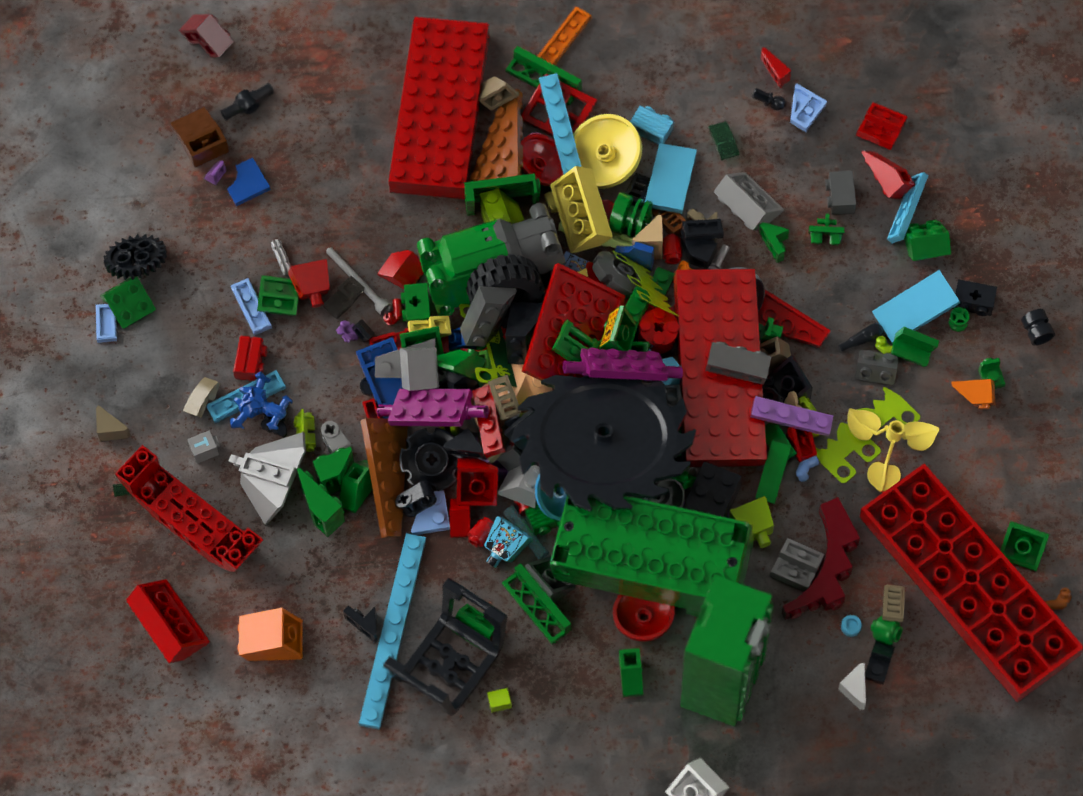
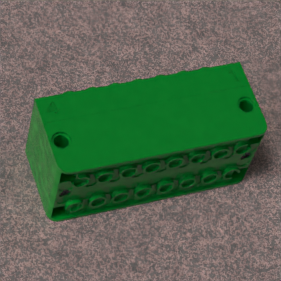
(650, 551)

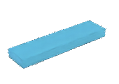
(907, 209)
(225, 405)

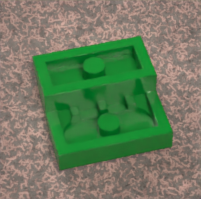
(277, 296)

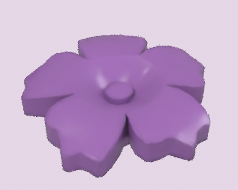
(346, 331)

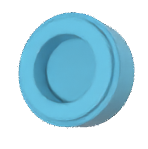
(851, 625)

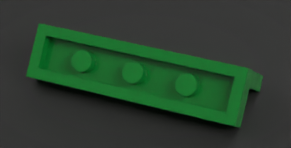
(540, 66)
(542, 599)

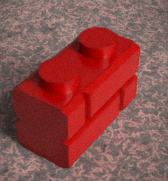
(249, 358)

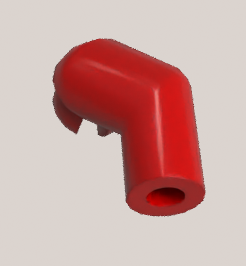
(396, 314)

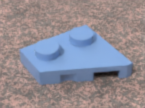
(805, 107)
(433, 518)

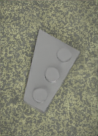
(389, 364)

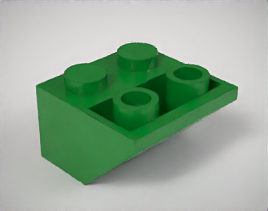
(927, 240)
(332, 468)

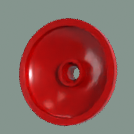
(541, 158)
(627, 617)

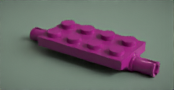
(622, 365)
(432, 408)

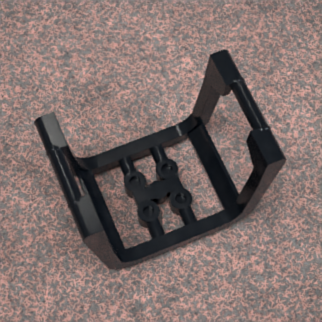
(497, 618)

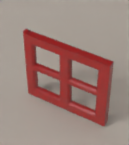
(567, 92)

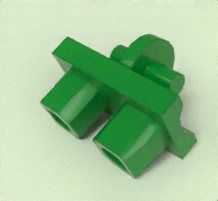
(817, 231)
(769, 330)

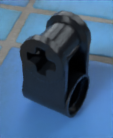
(418, 499)

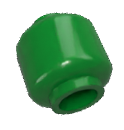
(886, 631)

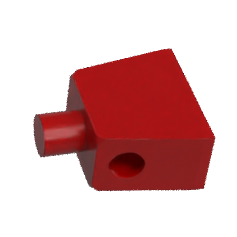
(311, 281)

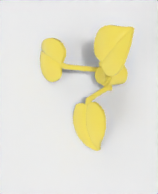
(918, 436)

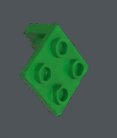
(128, 301)

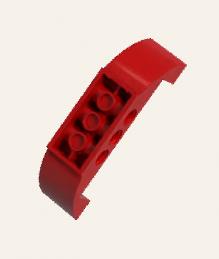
(186, 512)

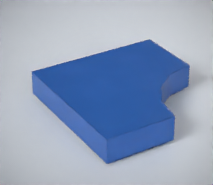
(248, 184)
(639, 253)

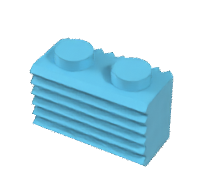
(652, 125)

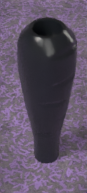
(866, 335)

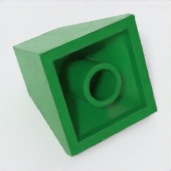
(461, 362)

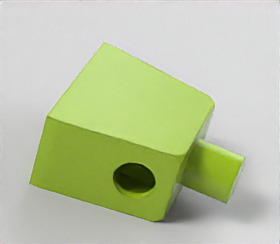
(759, 516)

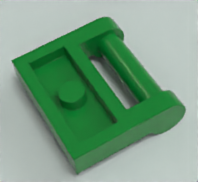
(569, 347)

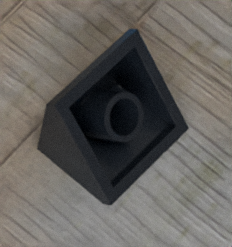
(790, 378)

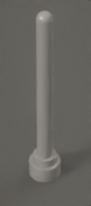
(382, 305)

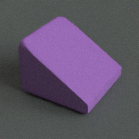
(216, 172)

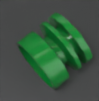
(627, 215)

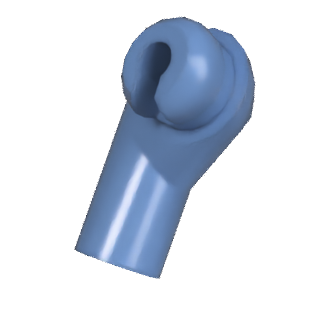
(804, 466)

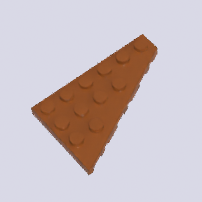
(502, 148)

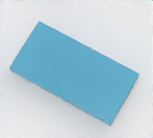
(671, 177)
(916, 305)

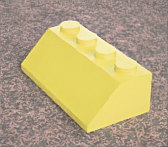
(581, 209)

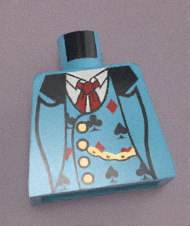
(505, 541)

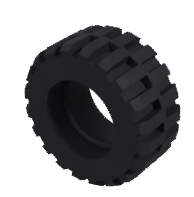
(509, 273)

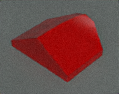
(402, 268)

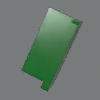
(913, 346)
(475, 620)

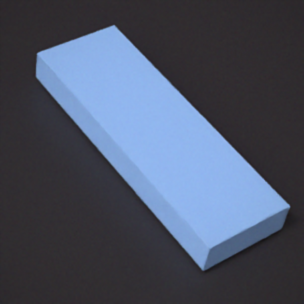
(248, 303)

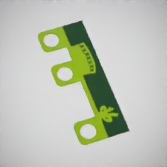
(498, 357)

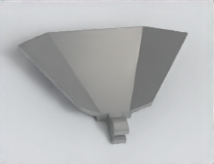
(269, 473)

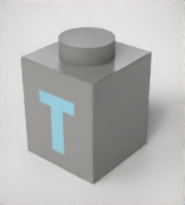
(204, 446)

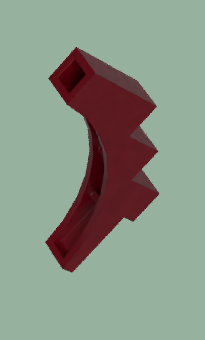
(825, 589)

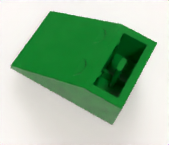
(324, 510)

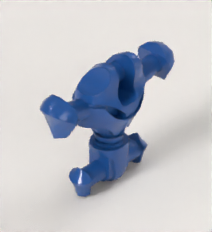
(255, 402)

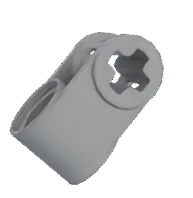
(335, 440)

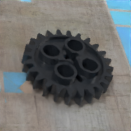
(147, 257)

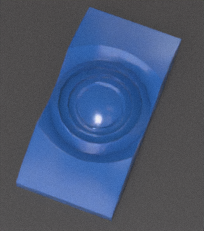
(383, 389)

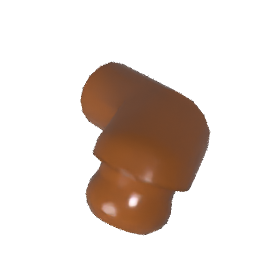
(1061, 601)

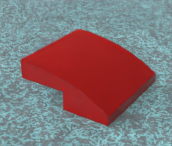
(881, 126)

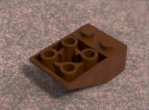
(200, 137)

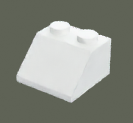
(697, 780)

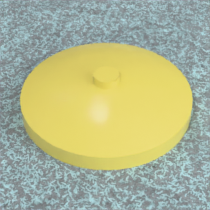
(609, 148)

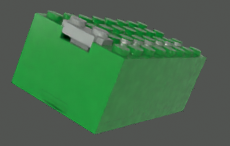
(726, 650)

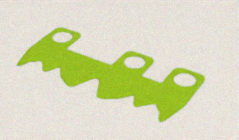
(647, 284)
(846, 442)

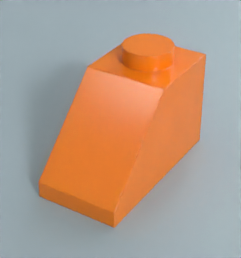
(978, 392)

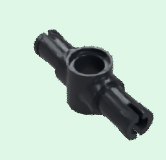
(247, 101)

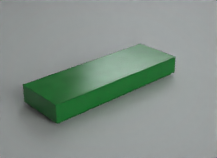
(773, 471)

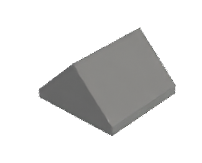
(419, 368)

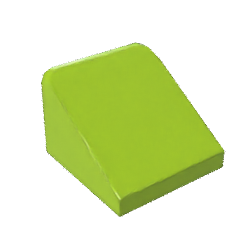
(499, 700)

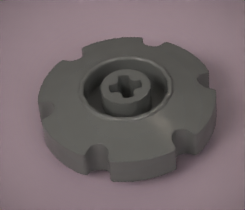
(614, 273)

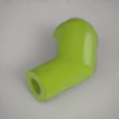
(882, 345)

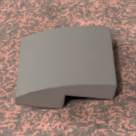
(797, 565)

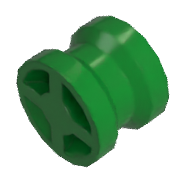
(956, 315)

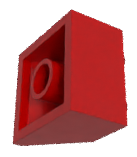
(476, 482)

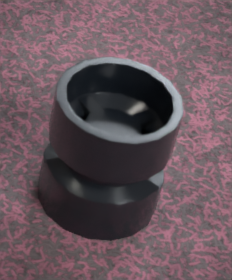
(1039, 329)

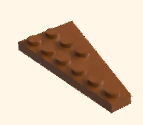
(383, 451)

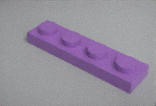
(792, 416)

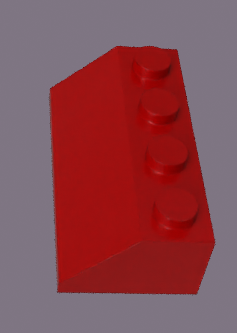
(167, 620)

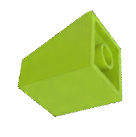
(497, 205)

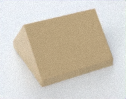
(652, 236)

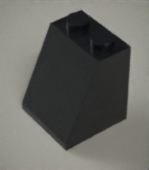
(520, 330)

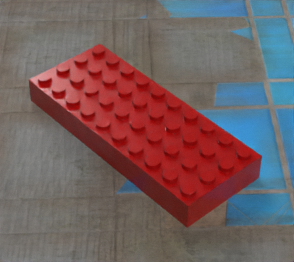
(439, 108)
(710, 309)

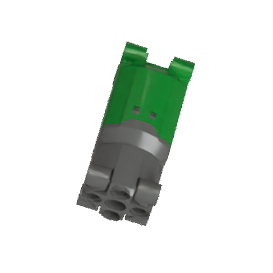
(457, 254)

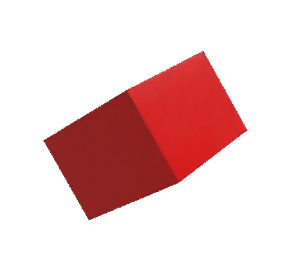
(802, 443)
(459, 519)

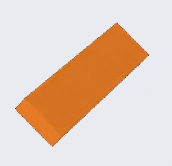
(565, 35)

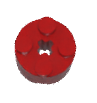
(666, 327)

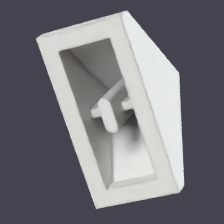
(854, 686)

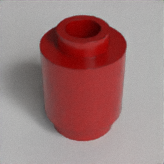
(672, 249)
(480, 532)

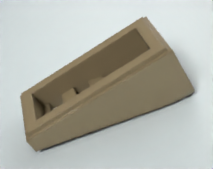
(500, 408)
(893, 601)

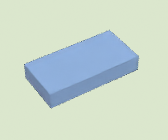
(105, 324)

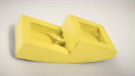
(433, 321)

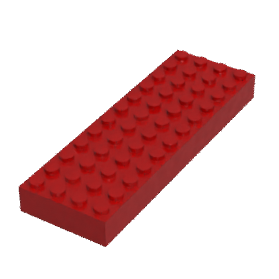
(971, 582)

